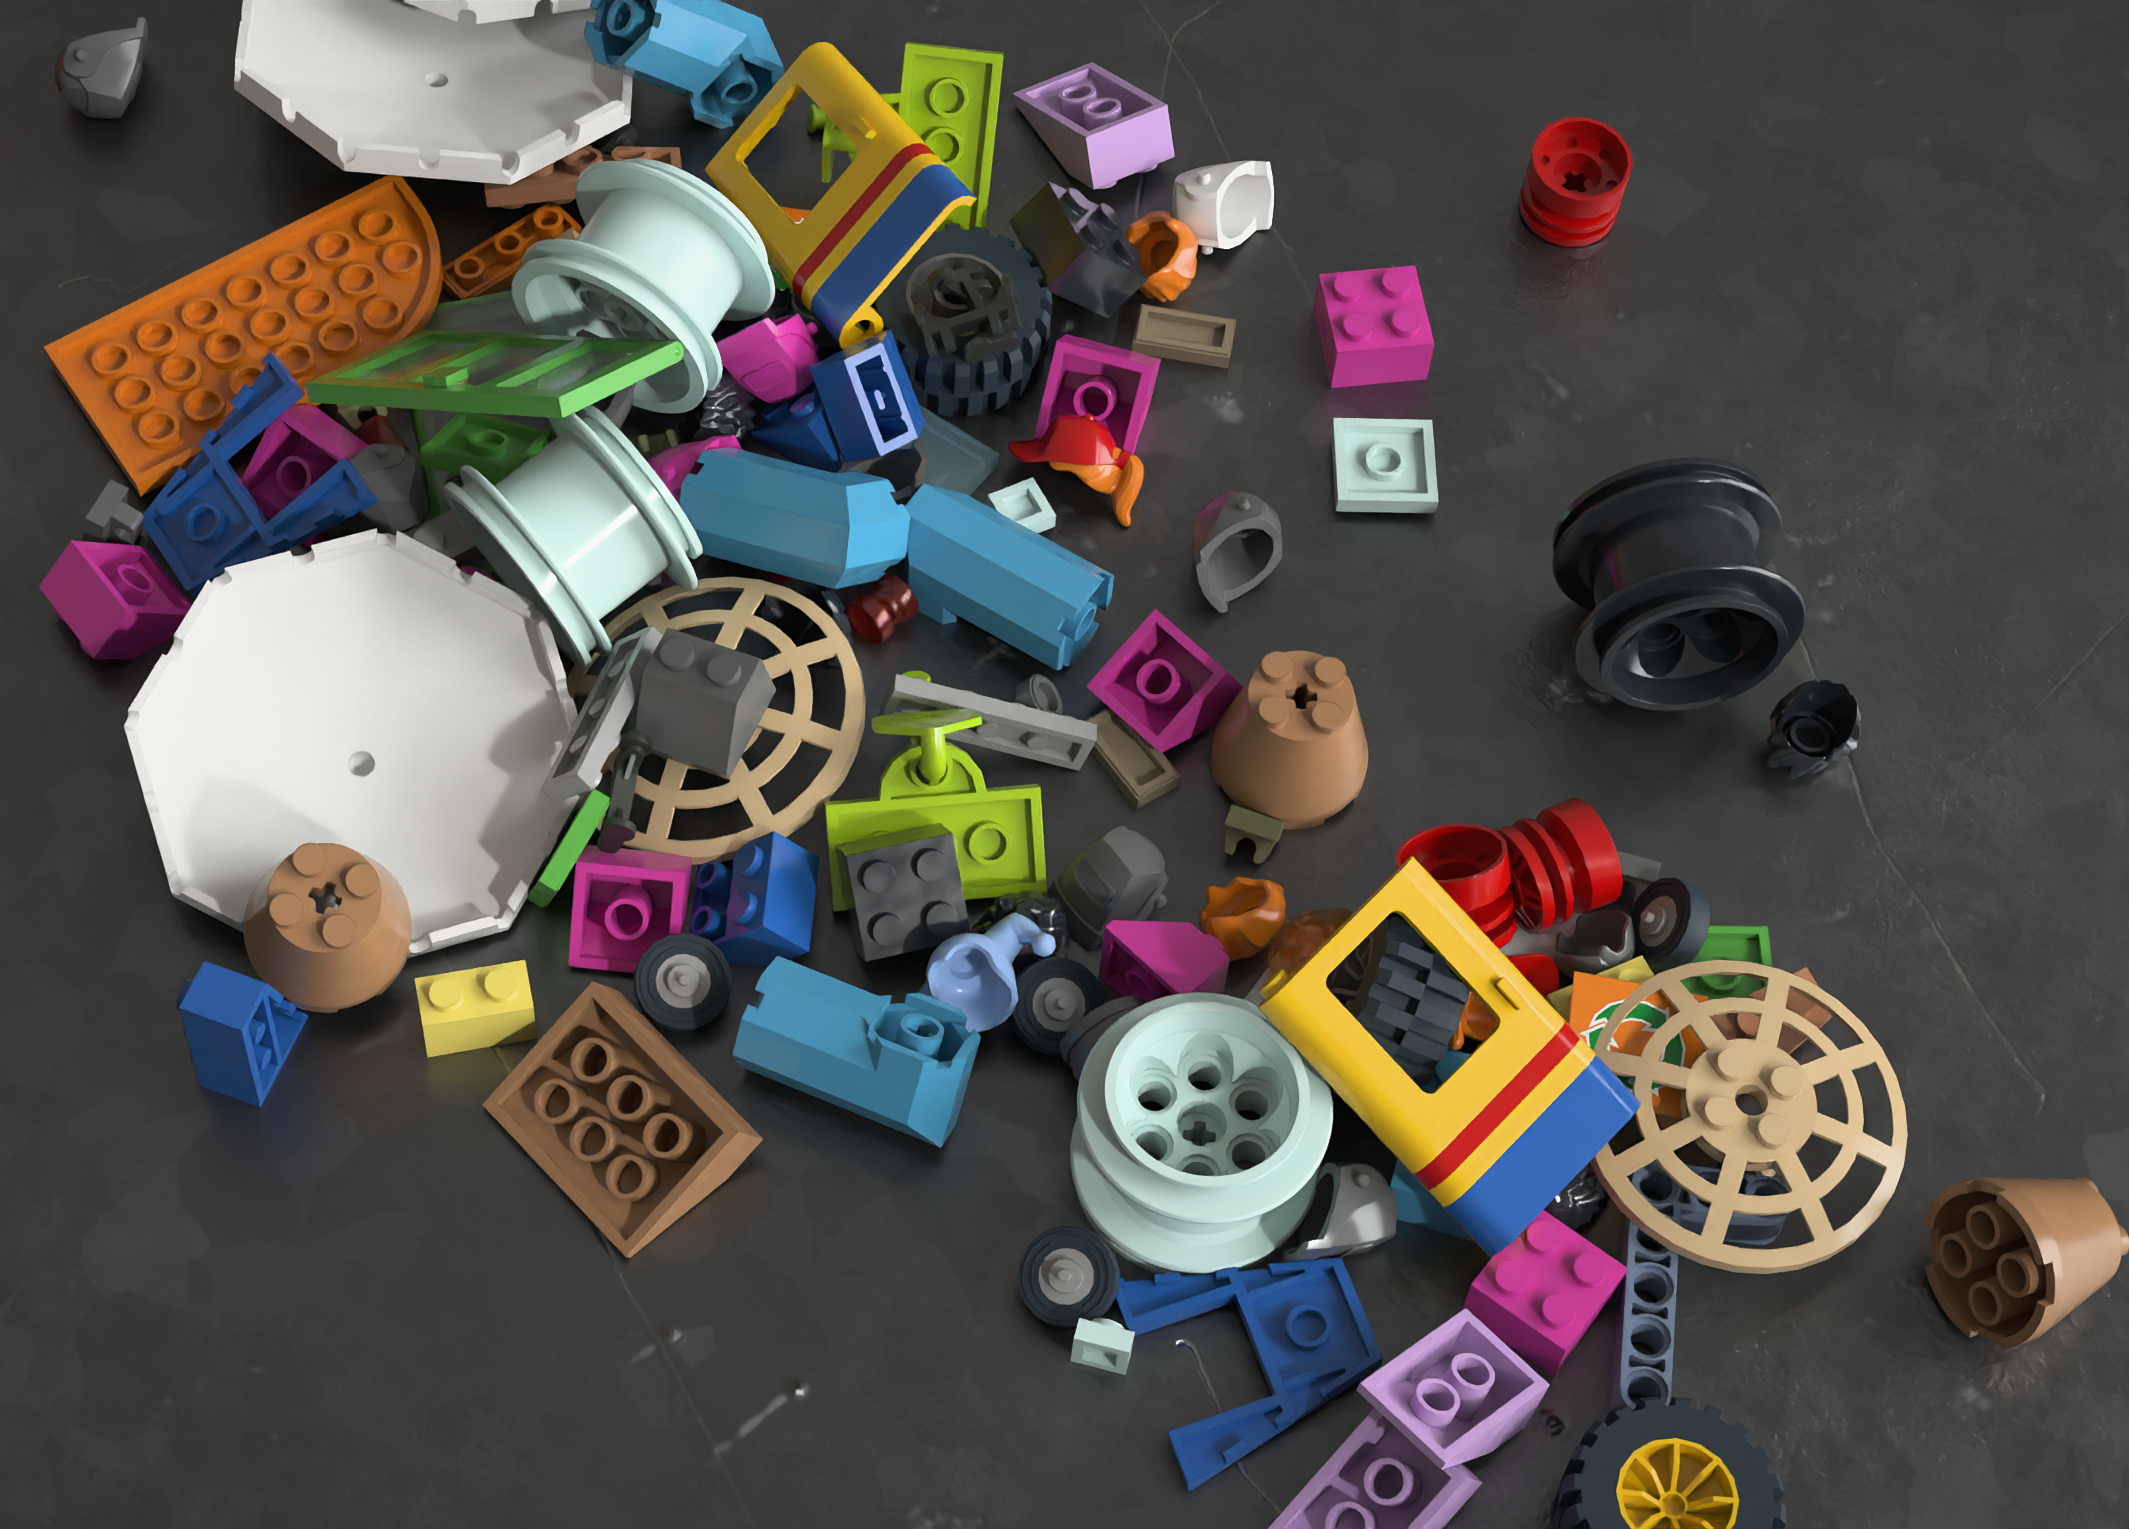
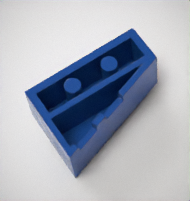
(237, 1031)

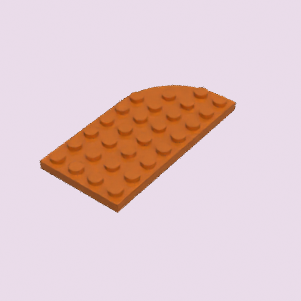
(306, 293)

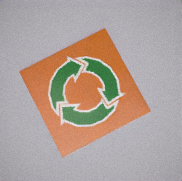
(1594, 1003)

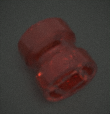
(884, 607)

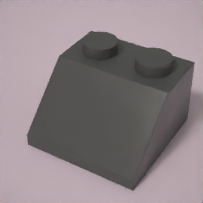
(701, 702)

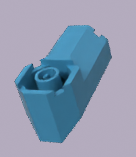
(690, 48)
(795, 518)
(1001, 577)
(858, 1050)

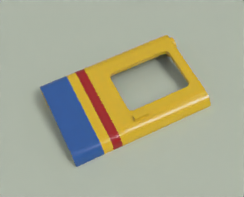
(869, 216)
(1508, 1119)

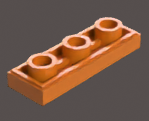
(495, 262)

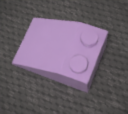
(1098, 124)
(1456, 1392)
(1379, 1484)

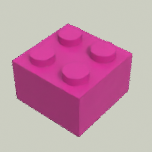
(1373, 326)
(1545, 1291)

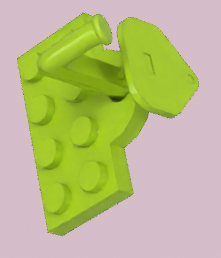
(952, 105)
(993, 828)

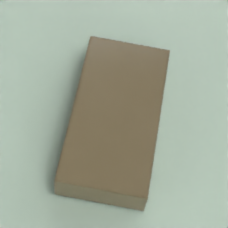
(1184, 336)
(1131, 760)

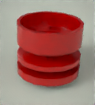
(1575, 181)
(1561, 865)
(1472, 870)

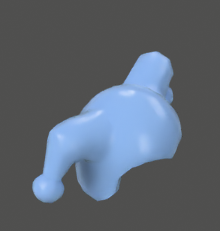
(978, 971)

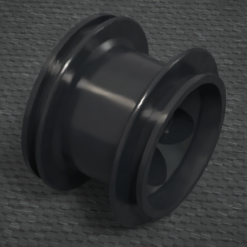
(1677, 583)

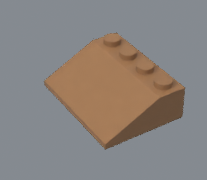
(621, 1119)

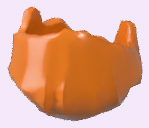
(1166, 254)
(1243, 915)

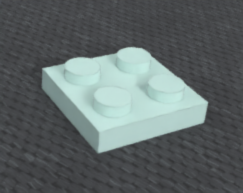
(1384, 465)

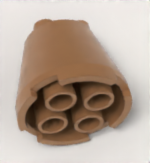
(1292, 741)
(323, 953)
(2020, 1253)

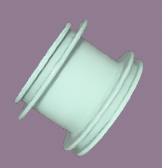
(651, 264)
(578, 528)
(1194, 1204)

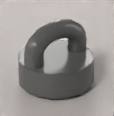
(1039, 694)

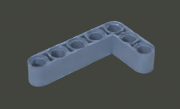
(1657, 1274)

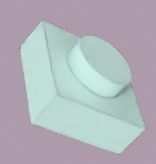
(1025, 505)
(1102, 1345)

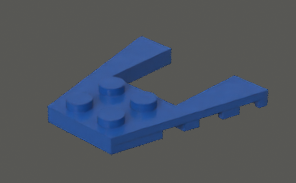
(208, 516)
(1303, 1331)

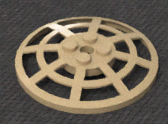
(794, 727)
(1743, 1139)

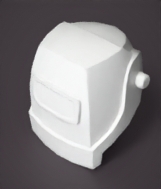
(1225, 202)

